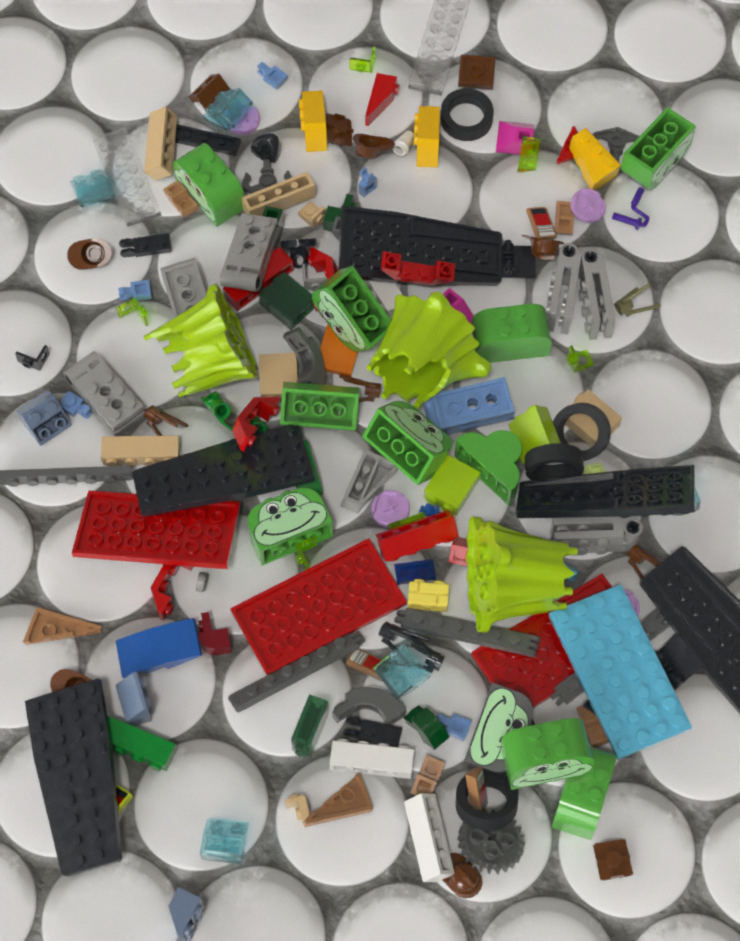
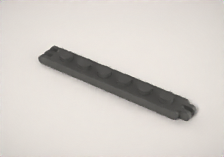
(65, 475)
(466, 632)
(295, 671)
(571, 686)

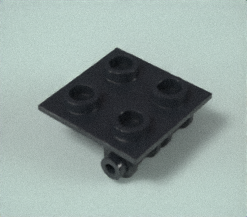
(517, 261)
(678, 661)

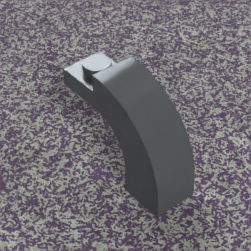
(309, 356)
(371, 699)

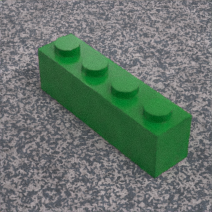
(141, 745)

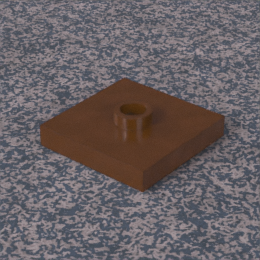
(476, 72)

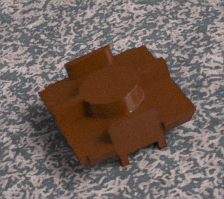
(339, 129)
(613, 859)

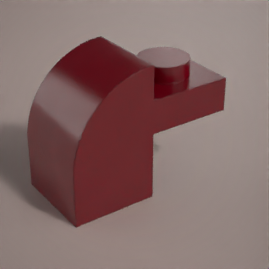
(213, 641)

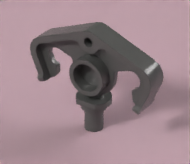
(616, 139)
(266, 179)

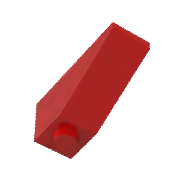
(381, 96)

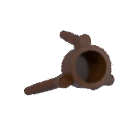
(371, 389)
(156, 416)
(639, 555)

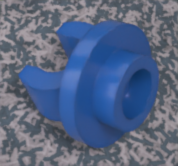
(429, 509)

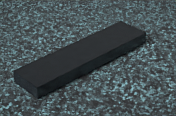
(217, 142)

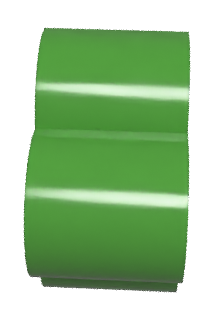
(495, 458)

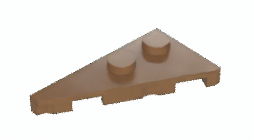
(54, 626)
(347, 802)

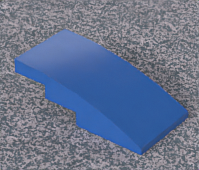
(159, 648)

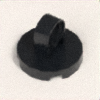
(299, 247)

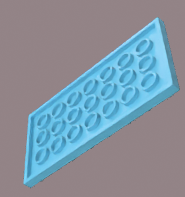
(619, 672)

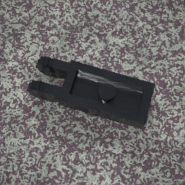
(145, 245)
(374, 732)

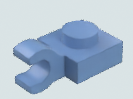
(272, 76)
(367, 183)
(139, 290)
(74, 404)
(456, 725)

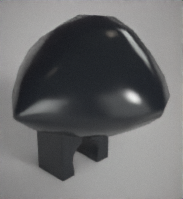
(266, 147)

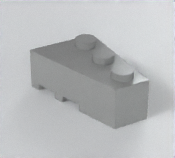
(369, 477)

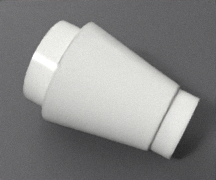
(403, 143)

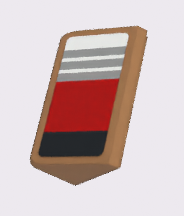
(541, 223)
(363, 662)
(477, 789)

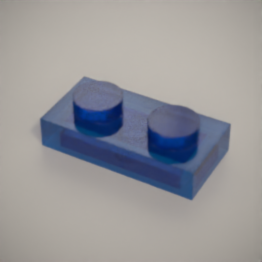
(414, 570)

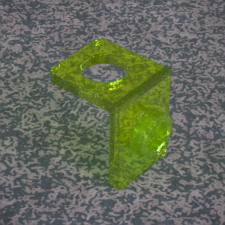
(363, 65)
(134, 306)
(573, 360)
(300, 548)

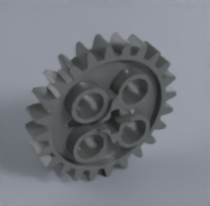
(492, 843)

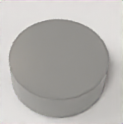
(201, 582)

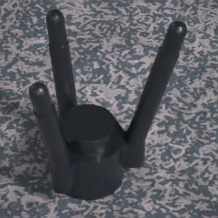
(391, 632)
(433, 658)

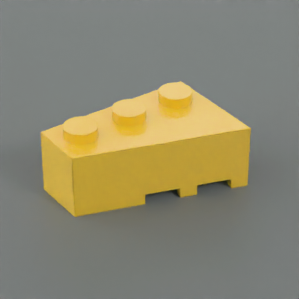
(313, 120)
(427, 136)
(593, 159)

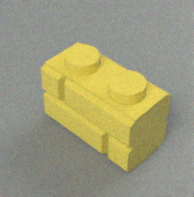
(428, 595)

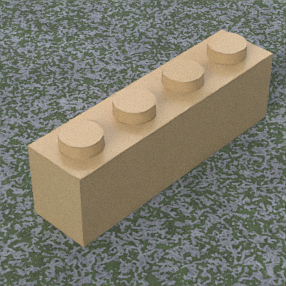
(160, 143)
(280, 195)
(138, 449)

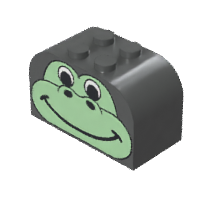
(501, 713)

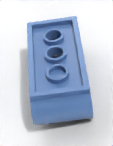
(452, 412)

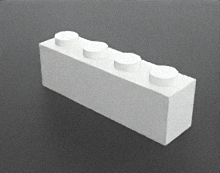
(385, 294)
(371, 759)
(429, 837)

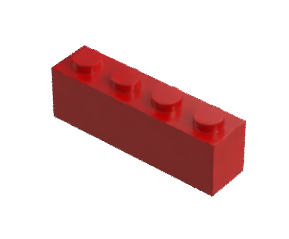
(279, 263)
(417, 536)

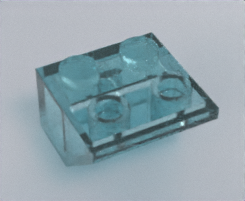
(228, 108)
(92, 188)
(401, 671)
(224, 841)

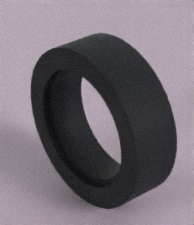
(470, 96)
(597, 415)
(568, 455)
(487, 821)

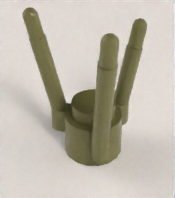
(625, 304)

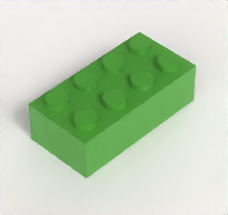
(319, 405)

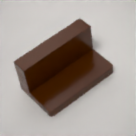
(208, 90)

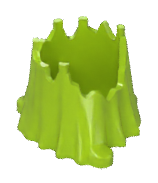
(211, 345)
(426, 349)
(513, 573)

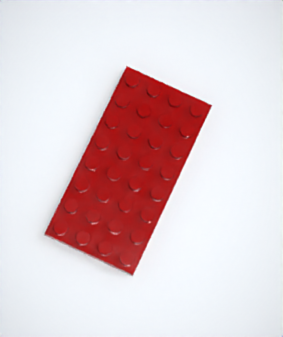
(191, 537)
(318, 606)
(540, 674)

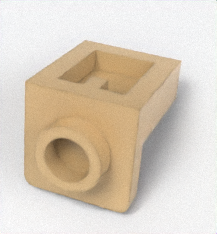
(312, 214)
(297, 800)

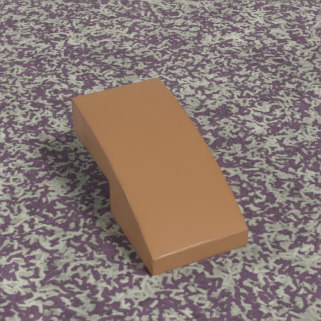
(180, 199)
(564, 218)
(593, 728)
(428, 776)

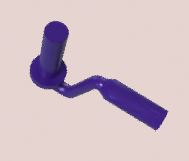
(631, 221)

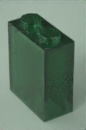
(286, 300)
(309, 726)

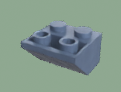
(43, 417)
(133, 700)
(185, 912)

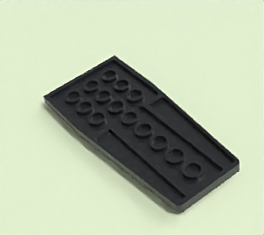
(418, 240)
(224, 472)
(610, 494)
(702, 615)
(77, 775)

